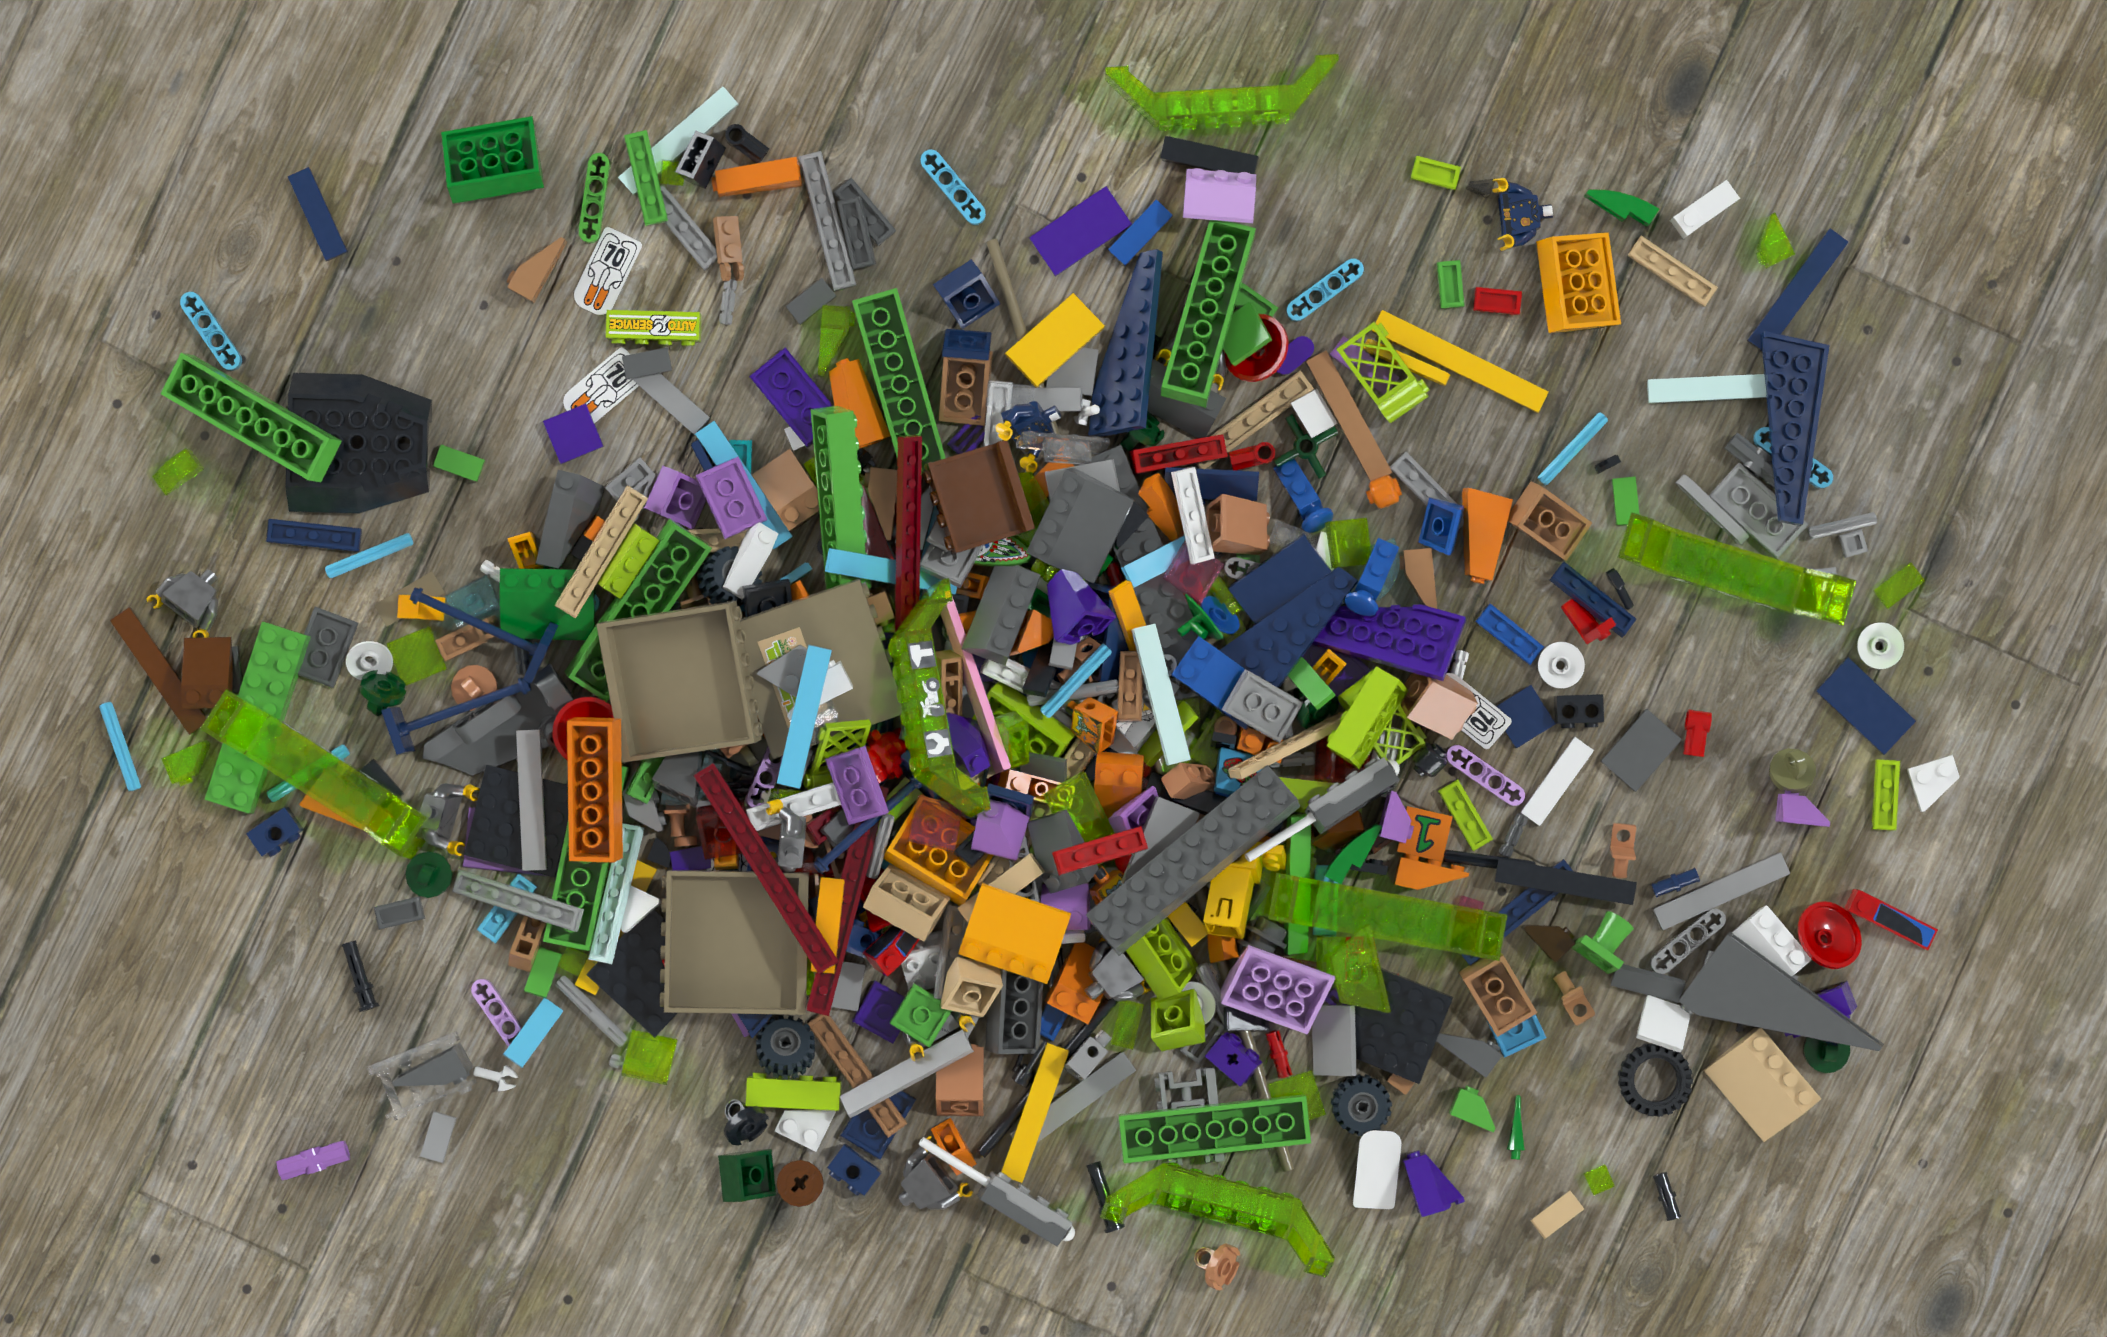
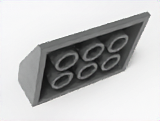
(1080, 524)

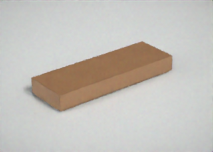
(1130, 687)

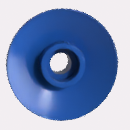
(1220, 615)

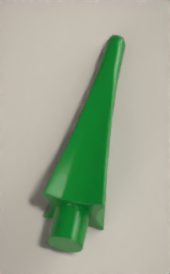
(1516, 1140)

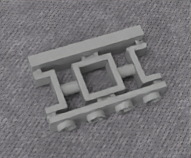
(1187, 1100)

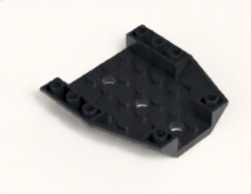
(378, 470)

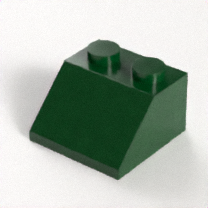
(747, 1175)

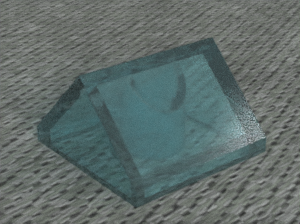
(475, 599)

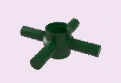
(1296, 452)

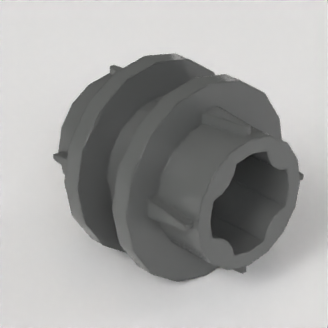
(1263, 935)

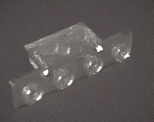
(1063, 448)

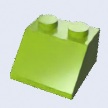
(1177, 1021)

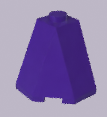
(1075, 608)
(968, 745)
(1429, 1185)

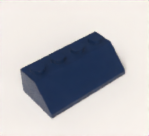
(1218, 482)
(1111, 637)

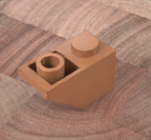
(1188, 780)

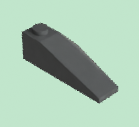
(569, 512)

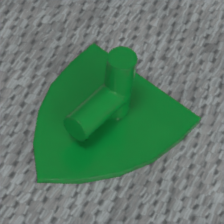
(1200, 623)

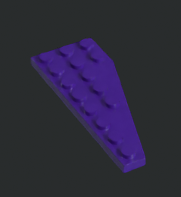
(1401, 637)

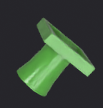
(1604, 943)

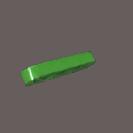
(597, 198)

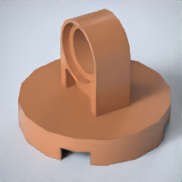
(472, 683)
(1221, 1266)

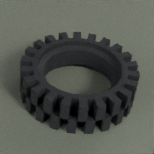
(1665, 1106)

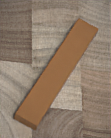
(1348, 416)
(854, 1070)

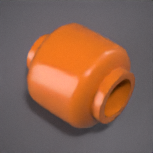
(1384, 491)

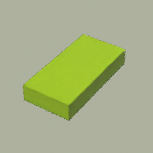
(1435, 173)

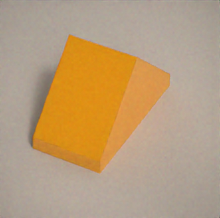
(525, 550)
(408, 610)
(1328, 666)

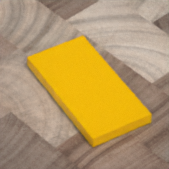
(1054, 340)

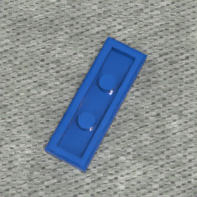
(1140, 232)
(1509, 634)

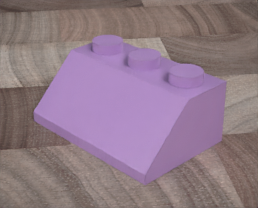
(1219, 195)

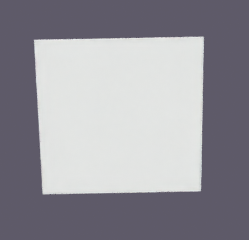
(1314, 413)

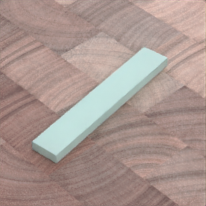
(678, 139)
(1706, 388)
(1161, 694)
(616, 897)

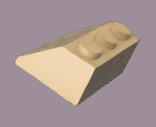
(906, 902)

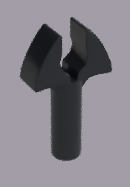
(1618, 583)

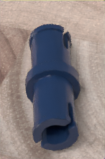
(1675, 882)

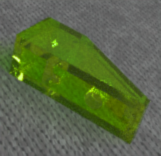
(834, 331)

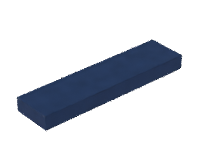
(317, 214)
(314, 535)
(1592, 598)

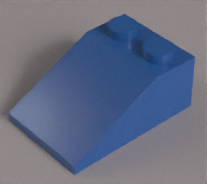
(1208, 672)

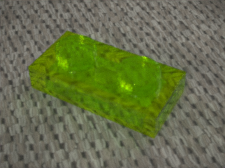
(1127, 1024)

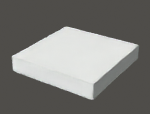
(1663, 1024)

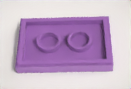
(731, 497)
(857, 785)

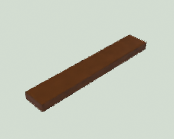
(156, 667)

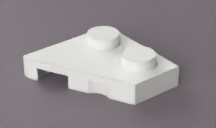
(1932, 780)
(805, 1126)

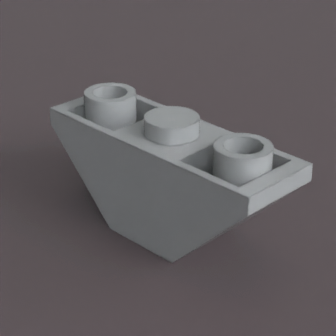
(645, 813)

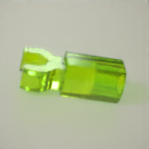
(1224, 596)

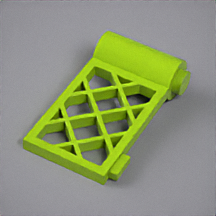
(1405, 393)
(1346, 702)
(820, 775)

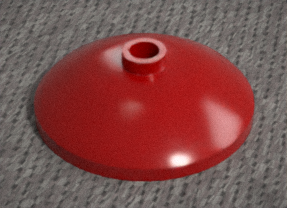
(1261, 367)
(580, 707)
(1837, 930)

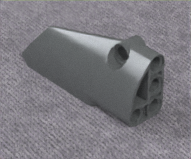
(490, 730)

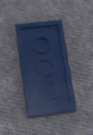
(1279, 579)
(1865, 706)

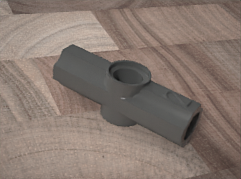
(1753, 458)

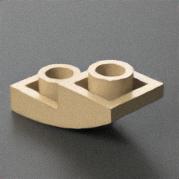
(1557, 1214)

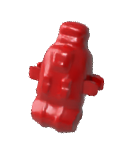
(886, 753)

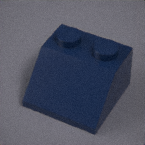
(966, 294)

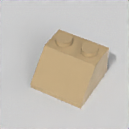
(970, 987)

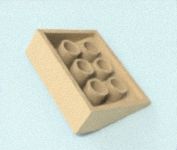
(1762, 1084)

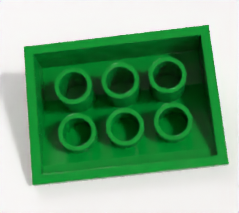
(492, 160)
(529, 603)

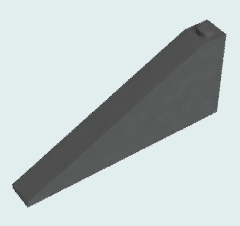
(1755, 992)

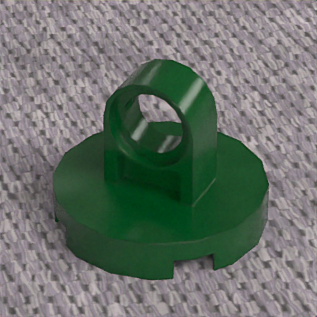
(1149, 436)
(382, 691)
(1309, 715)
(429, 874)
(1825, 1055)

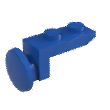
(1304, 497)
(1372, 579)

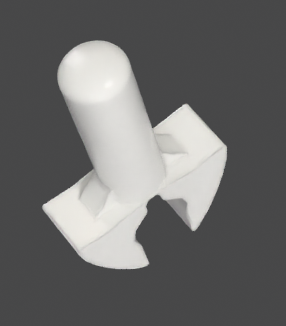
(1087, 410)
(497, 1076)

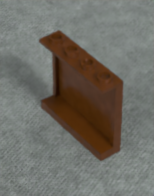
(978, 497)

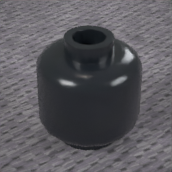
(1429, 760)

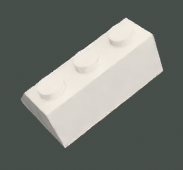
(1773, 940)

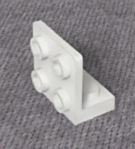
(922, 962)

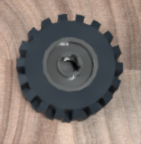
(714, 575)
(785, 1047)
(1361, 1104)

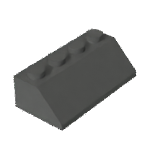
(1185, 416)
(1001, 613)
(1015, 1016)

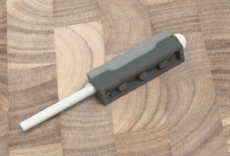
(1339, 801)
(1013, 1200)

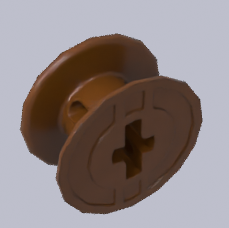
(813, 1184)

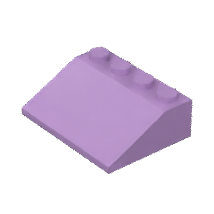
(1276, 989)

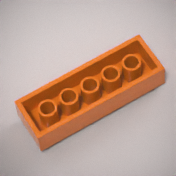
(595, 789)

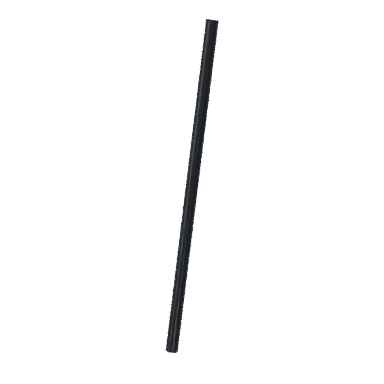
(1077, 1040)

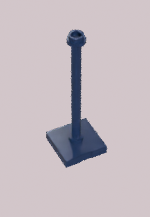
(537, 650)
(400, 730)
(821, 865)

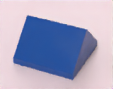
(1441, 525)

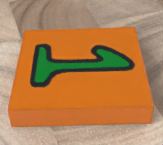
(1428, 834)

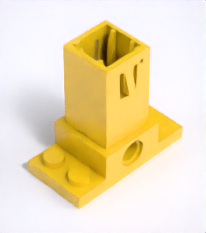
(1234, 889)

